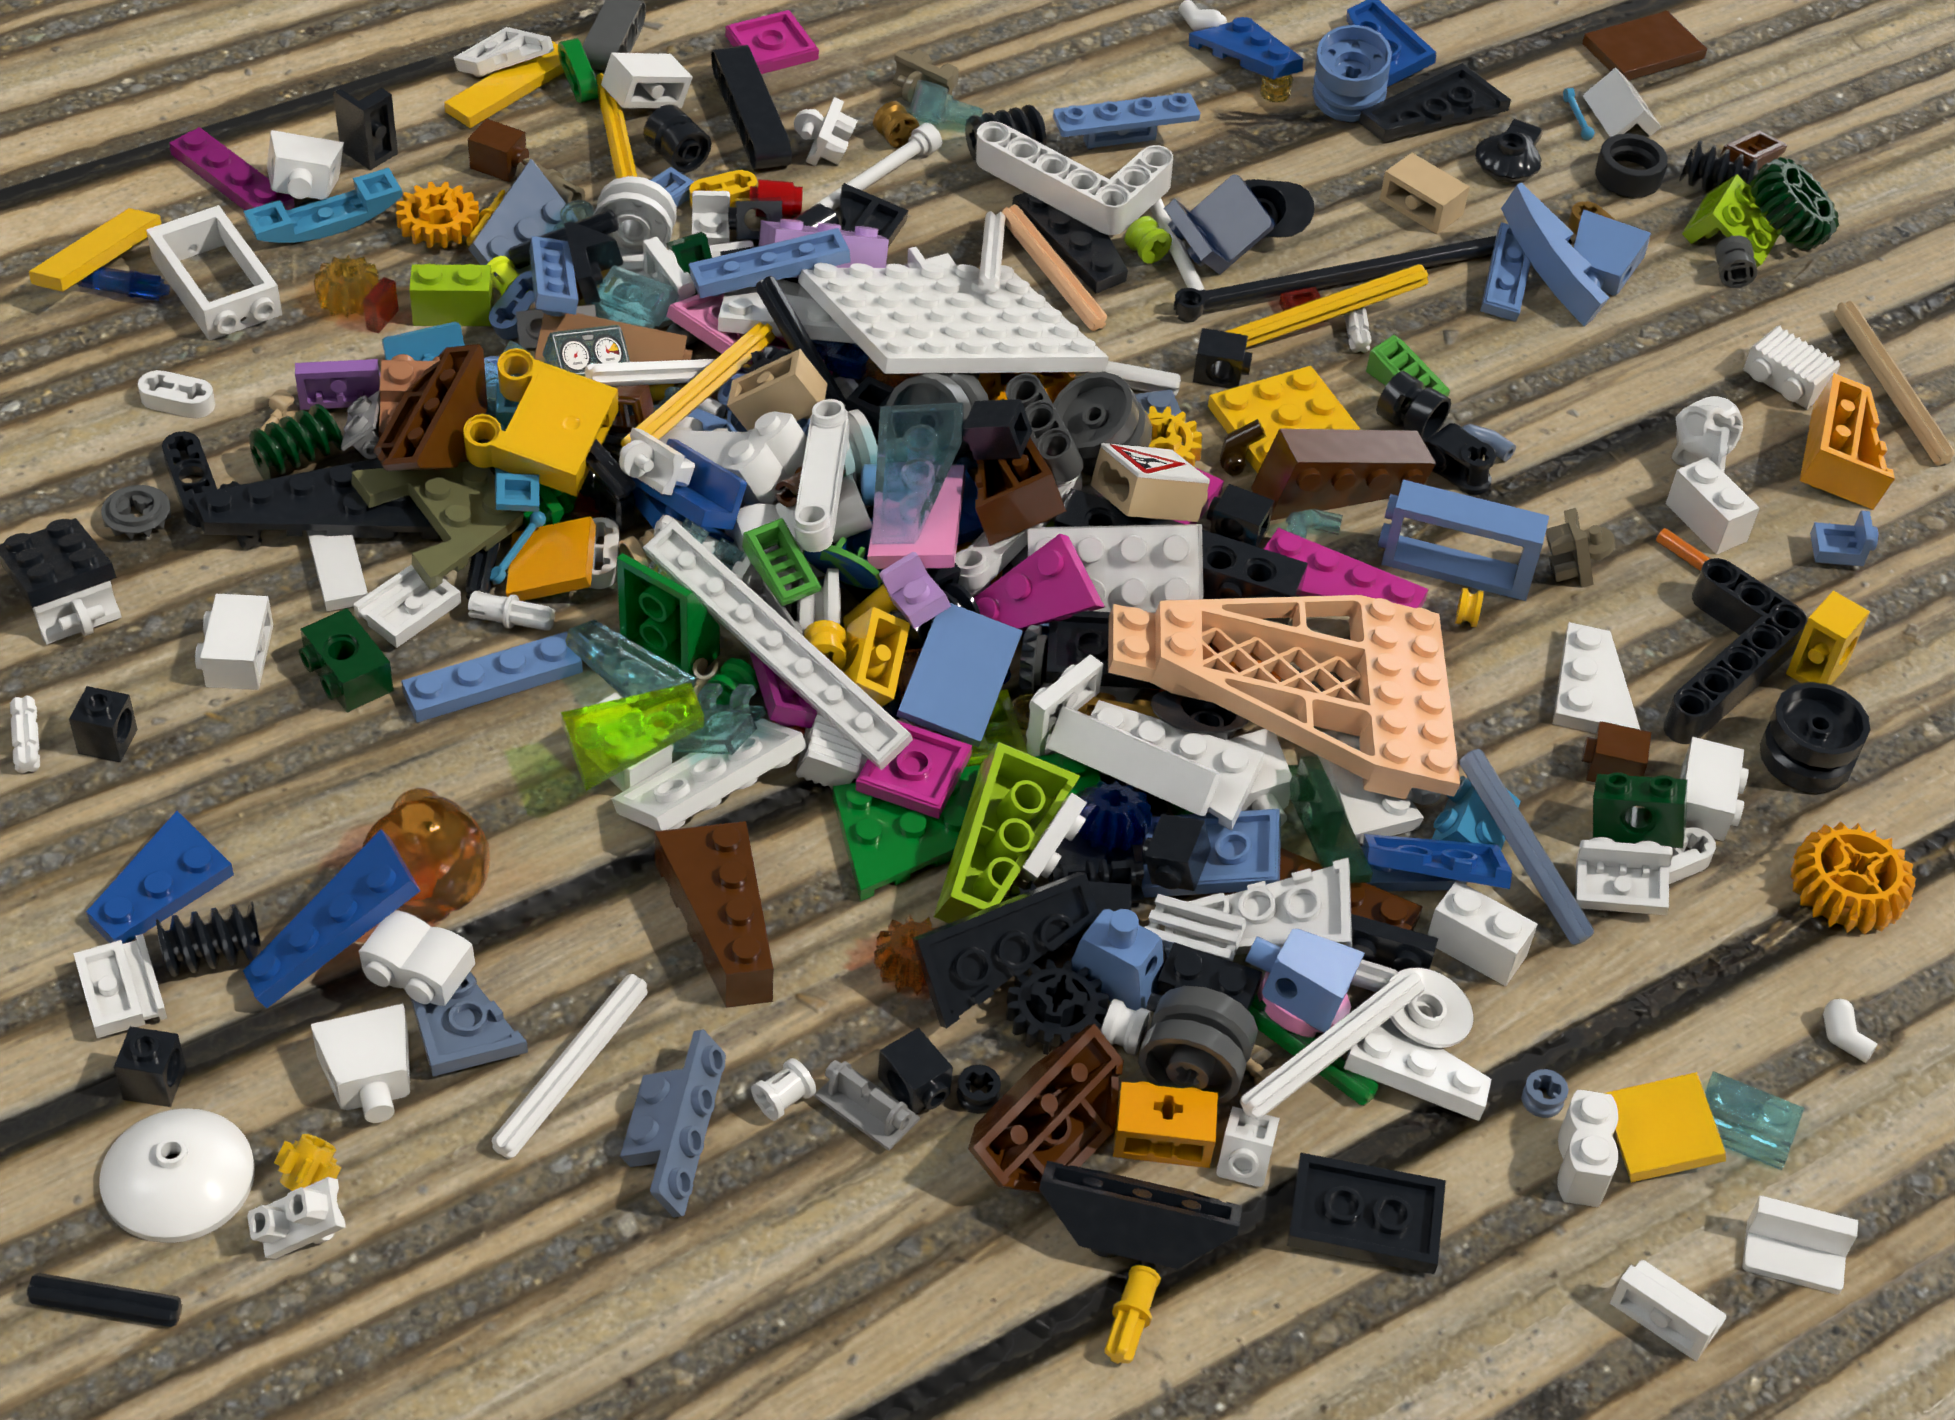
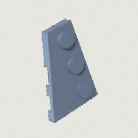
(466, 1030)

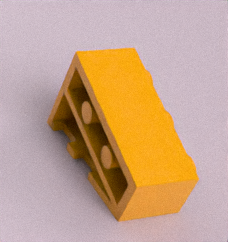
(1844, 445)

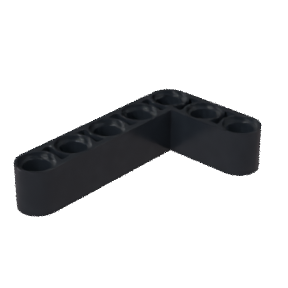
(1768, 637)

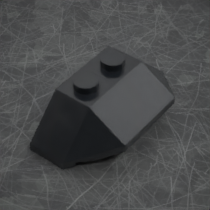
(1137, 1217)

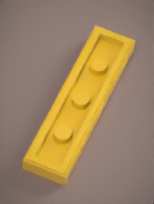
(503, 88)
(94, 250)

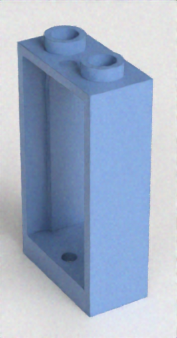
(1468, 516)

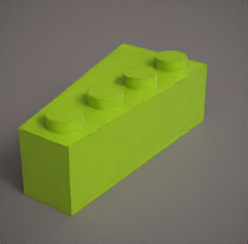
(1001, 827)

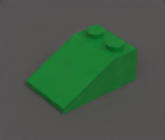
(664, 616)

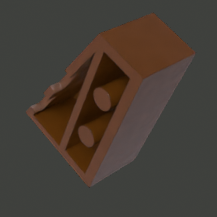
(1015, 494)

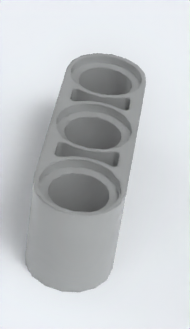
(851, 514)

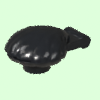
(1512, 153)

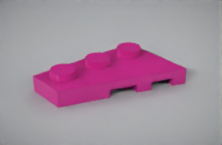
(1041, 588)

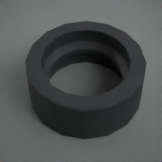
(1630, 181)

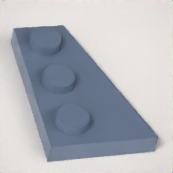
(525, 211)

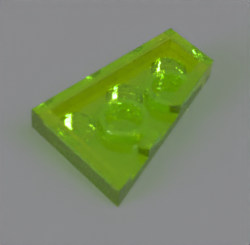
(629, 729)

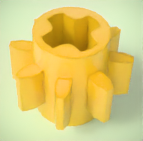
(306, 1162)

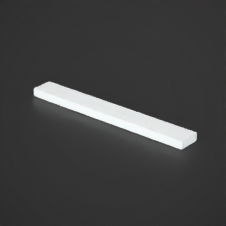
(779, 645)

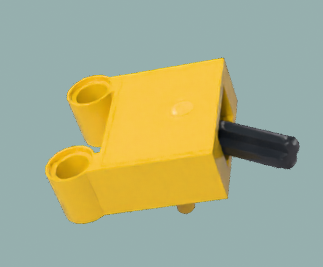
(553, 430)

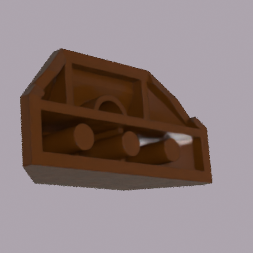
(433, 412)
(1051, 1113)

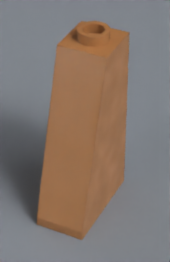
(641, 342)

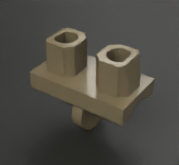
(918, 67)
(1574, 548)

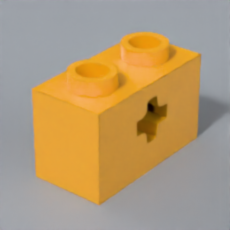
(1165, 1124)

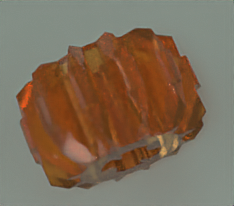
(897, 955)

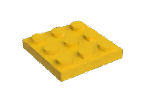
(1280, 402)

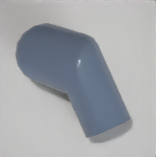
(1502, 446)

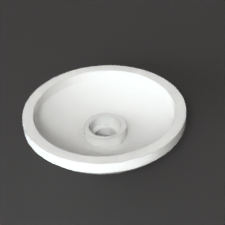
(179, 1195)

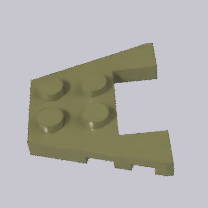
(456, 504)

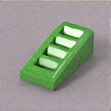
(1394, 355)
(773, 534)

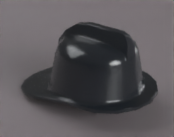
(1286, 203)
(1196, 715)

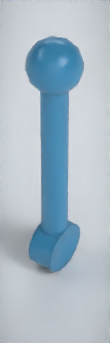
(1587, 132)
(498, 573)

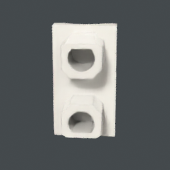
(829, 132)
(655, 463)
(77, 613)
(297, 1219)

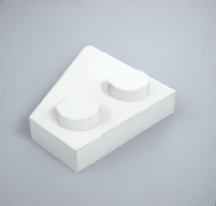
(502, 50)

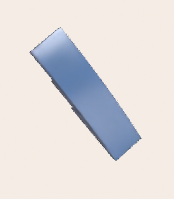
(1546, 245)

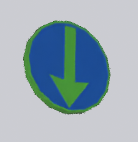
(852, 567)

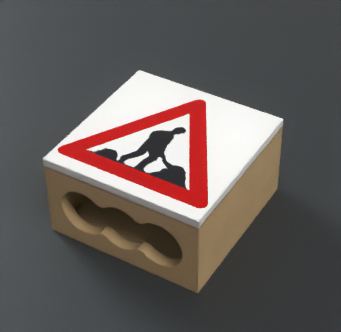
(1150, 482)

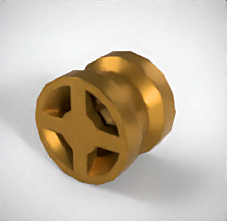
(894, 123)

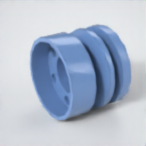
(1351, 71)

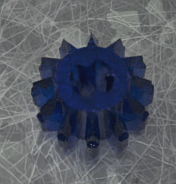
(1115, 816)

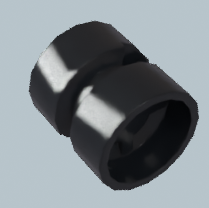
(677, 138)
(1410, 404)

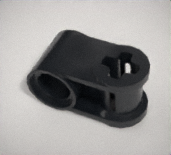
(1461, 455)

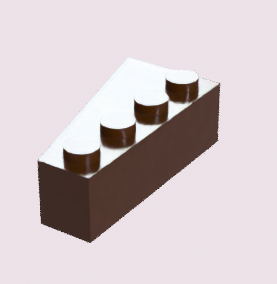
(1339, 468)
(720, 899)

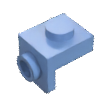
(1844, 542)

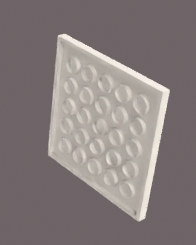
(946, 324)

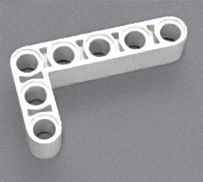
(1071, 187)

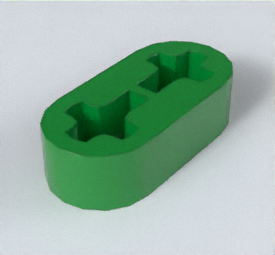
(578, 70)

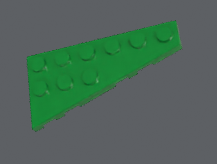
(894, 841)

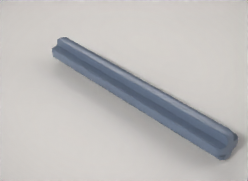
(1526, 847)

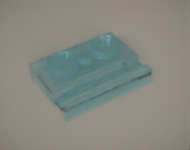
(634, 298)
(1752, 1120)

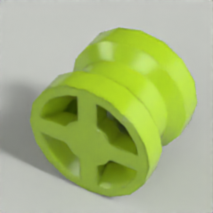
(1148, 239)

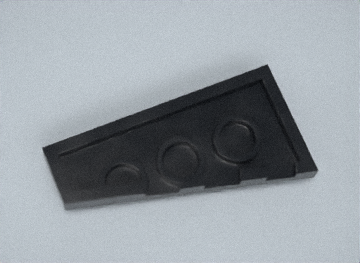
(1435, 103)

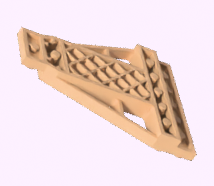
(1389, 661)

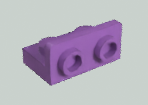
(336, 382)

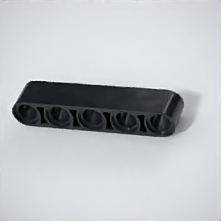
(751, 107)

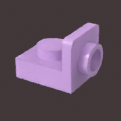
(914, 590)

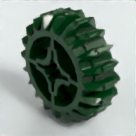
(1794, 203)

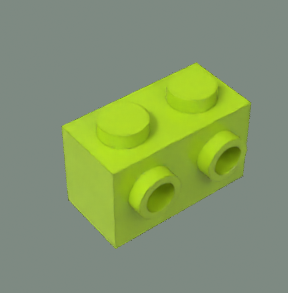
(451, 294)

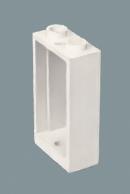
(201, 233)

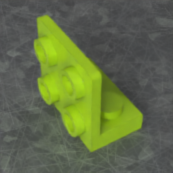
(1734, 214)

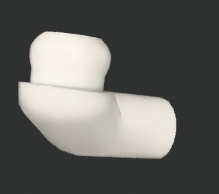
(1842, 1030)

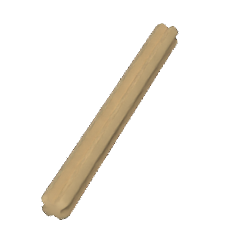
(1894, 383)

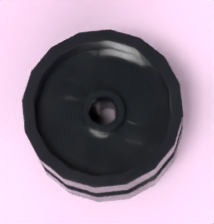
(1814, 737)

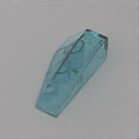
(912, 464)

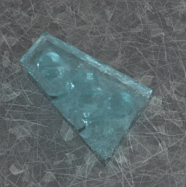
(622, 662)

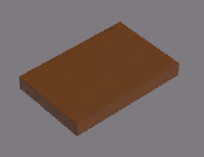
(1645, 45)

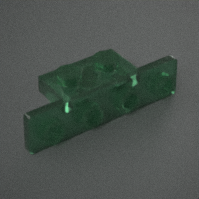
(1325, 819)

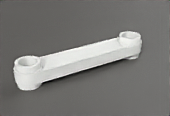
(821, 476)
(983, 562)

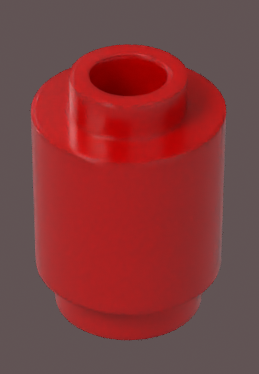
(789, 194)

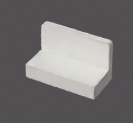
(1619, 105)
(1798, 1244)
(1667, 1309)

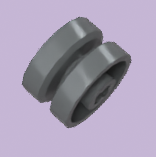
(940, 388)
(1100, 411)
(1198, 1042)

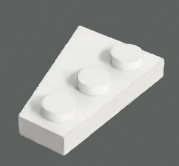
(1591, 682)

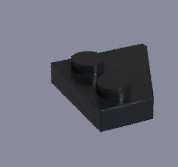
(867, 210)

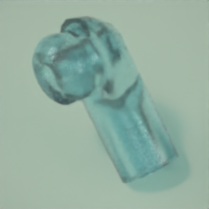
(1313, 519)

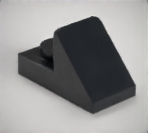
(590, 255)

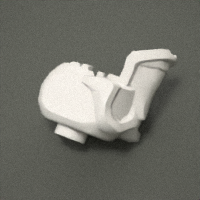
(1707, 430)

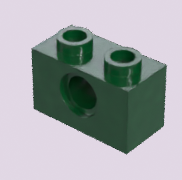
(345, 660)
(1660, 819)

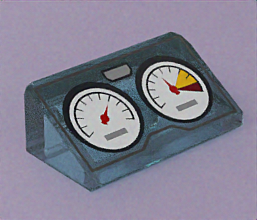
(580, 347)

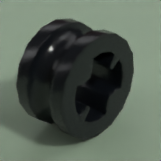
(978, 1077)

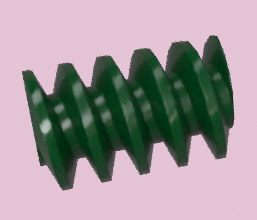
(292, 439)

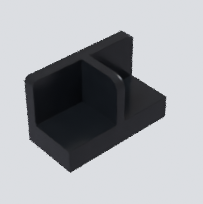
(366, 127)

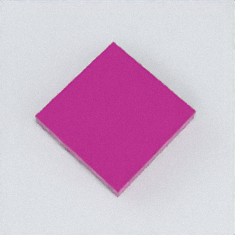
(774, 41)
(920, 774)

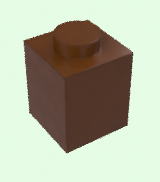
(497, 149)
(1616, 751)

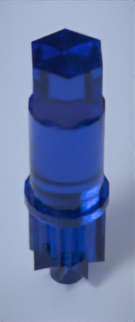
(128, 283)

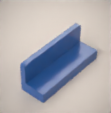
(711, 496)

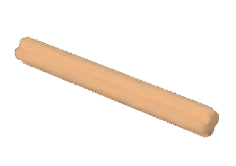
(1054, 268)

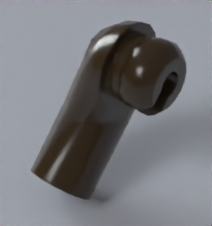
(1236, 446)

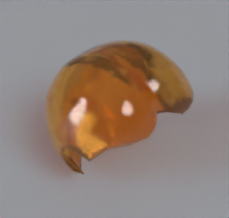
(441, 850)

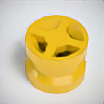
(829, 640)

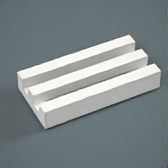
(1199, 913)

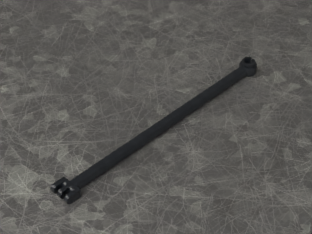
(1191, 302)

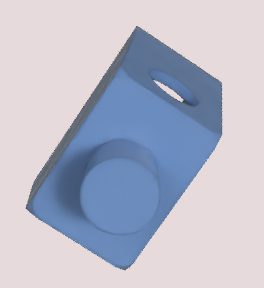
(1611, 249)
(1122, 957)
(1306, 975)

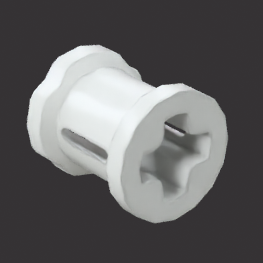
(783, 1089)

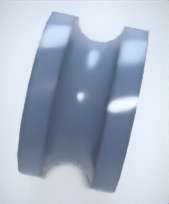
(1533, 1098)

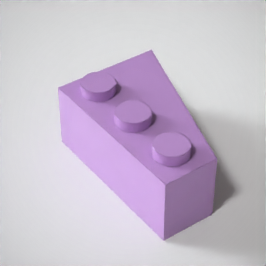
(864, 243)

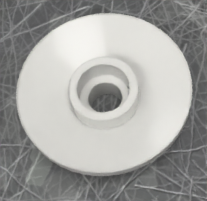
(1438, 1015)

